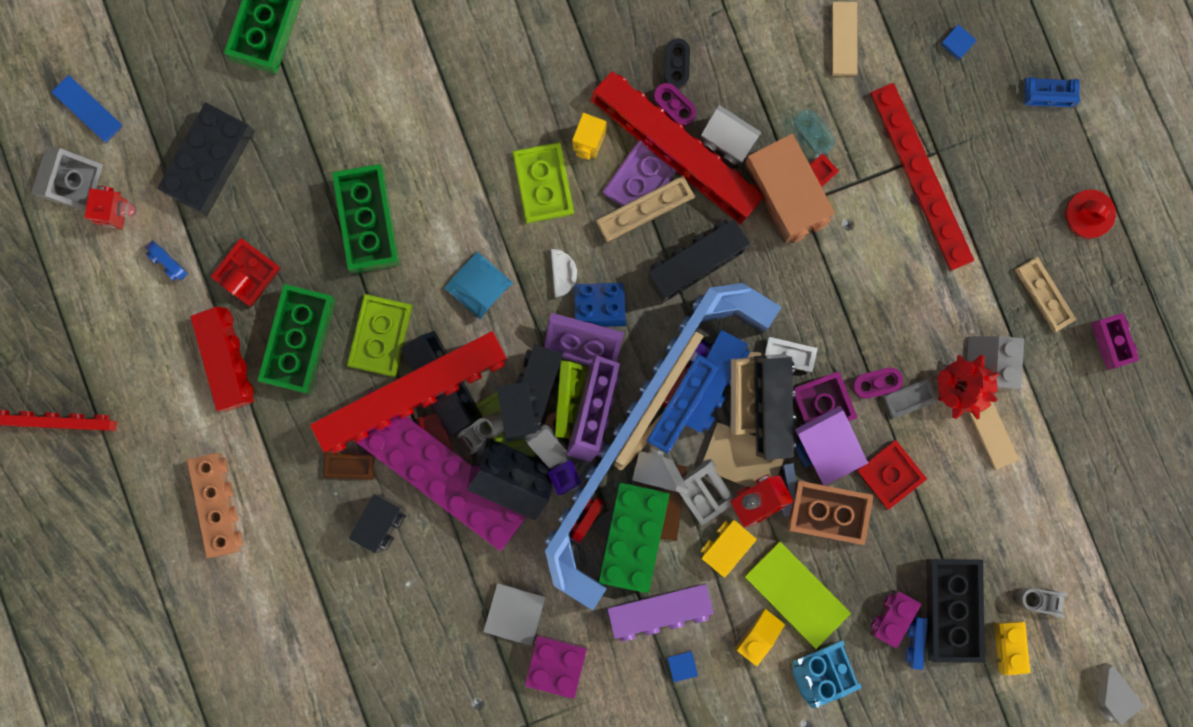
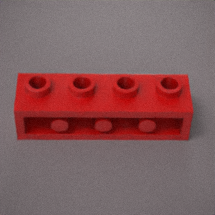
(222, 359)

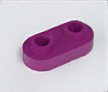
(675, 105)
(877, 383)

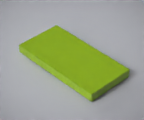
(797, 595)

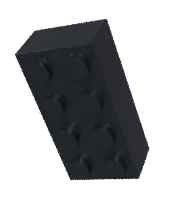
(206, 159)
(697, 261)
(955, 610)

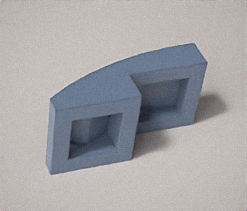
(789, 481)

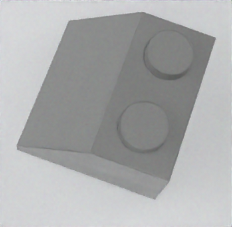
(729, 136)
(66, 177)
(1000, 356)

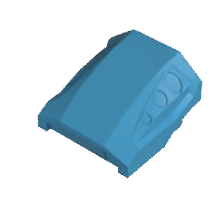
(478, 285)
(825, 675)

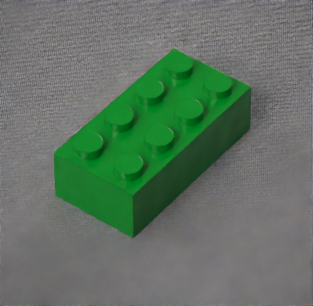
(262, 33)
(366, 218)
(297, 339)
(633, 537)

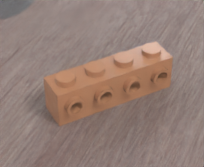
(214, 505)

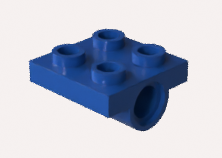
(600, 304)

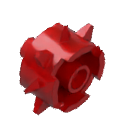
(967, 386)

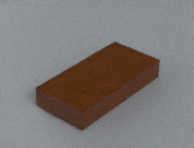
(349, 466)

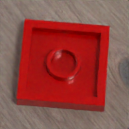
(891, 474)

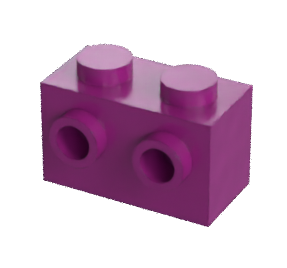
(1115, 341)
(895, 618)

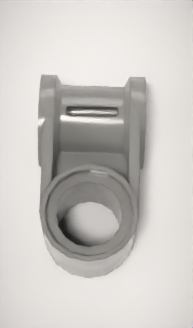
(478, 431)
(1045, 601)

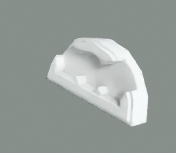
(563, 273)

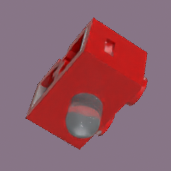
(108, 208)
(761, 500)

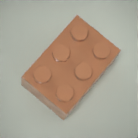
(830, 512)

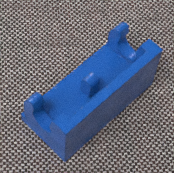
(1052, 92)

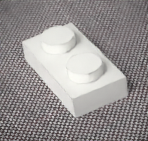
(802, 355)

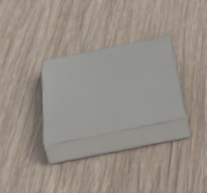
(514, 614)

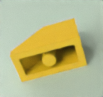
(760, 637)

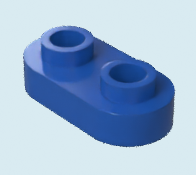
(173, 268)

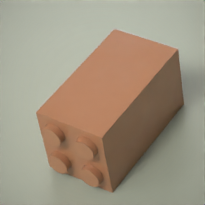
(789, 189)

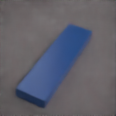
(683, 403)

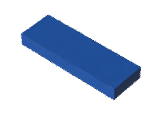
(87, 109)

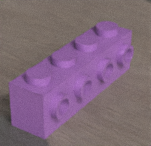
(593, 409)
(660, 611)

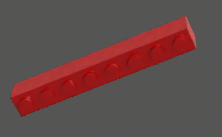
(676, 147)
(409, 392)

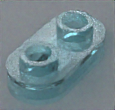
(817, 131)

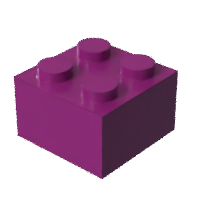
(821, 397)
(556, 666)

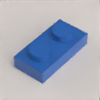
(916, 651)

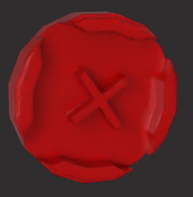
(1090, 214)

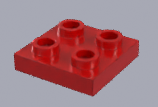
(246, 272)

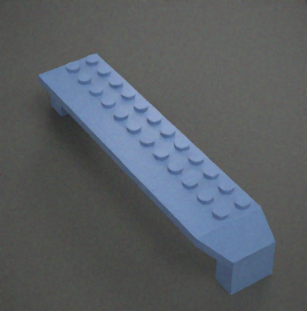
(716, 304)

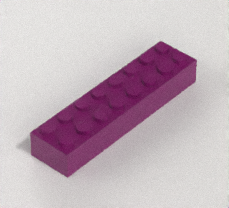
(441, 477)

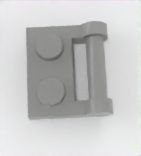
(699, 498)

